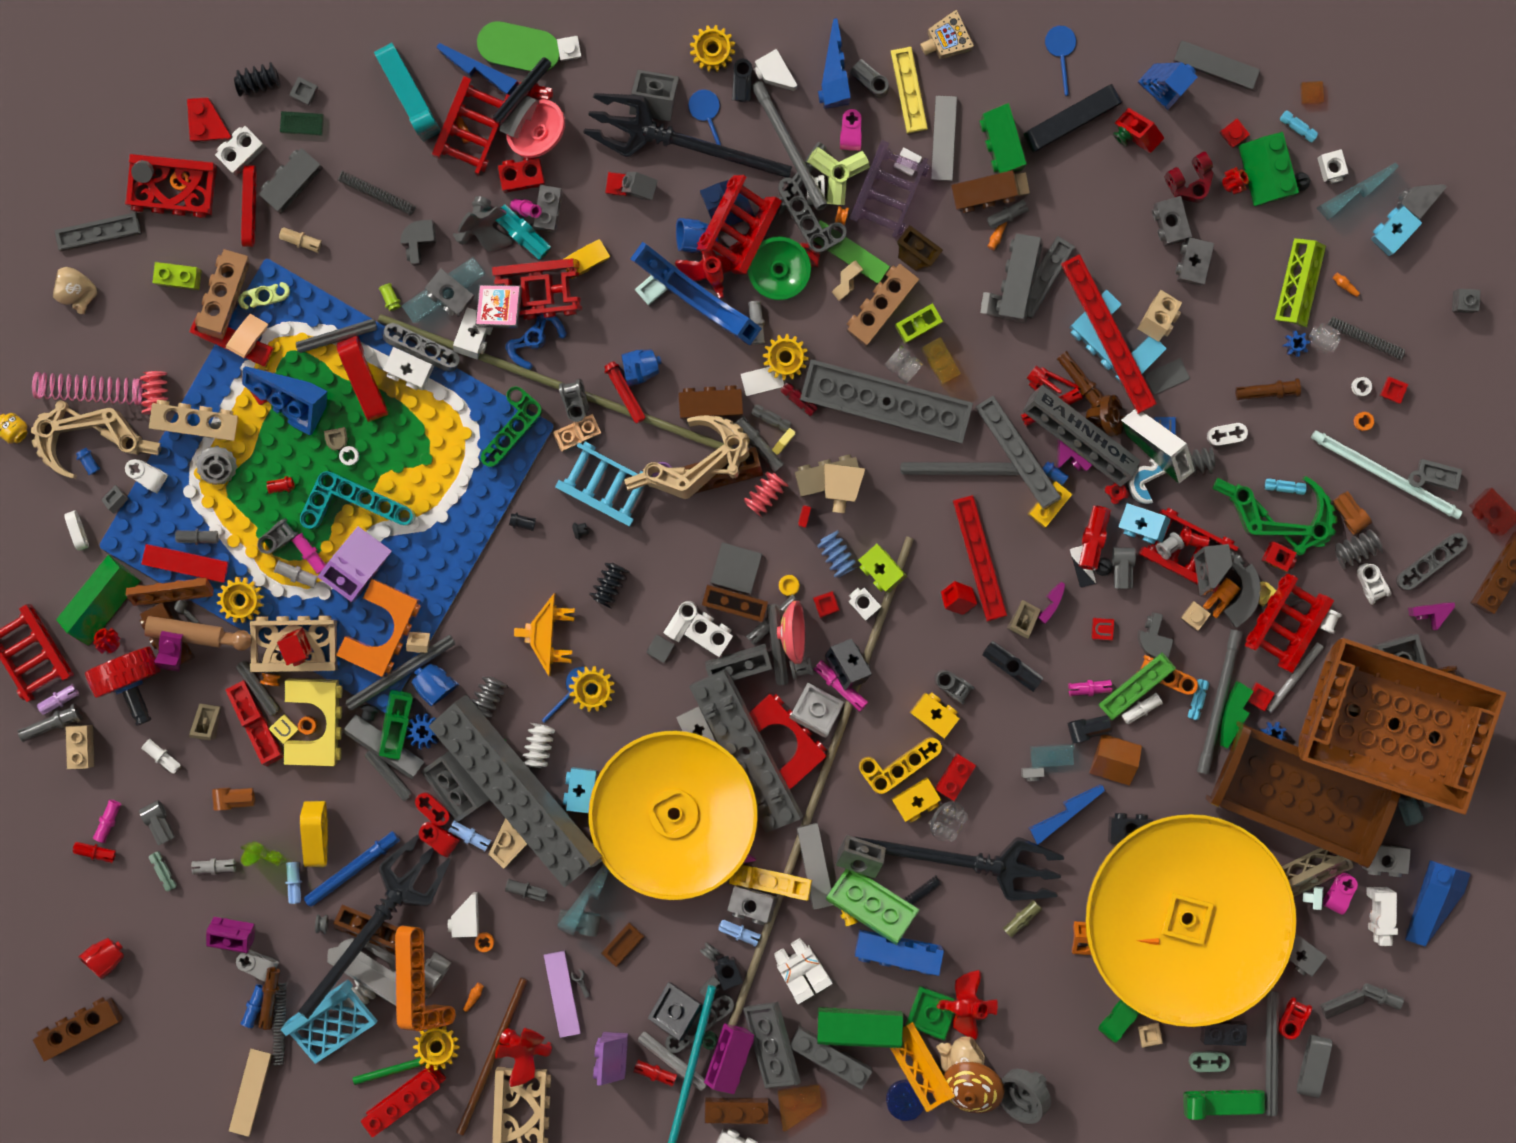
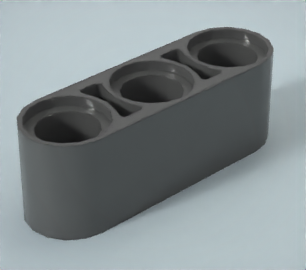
(1314, 1066)

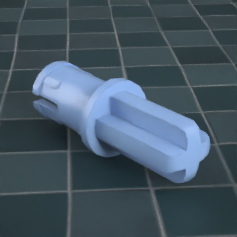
(293, 882)
(739, 932)

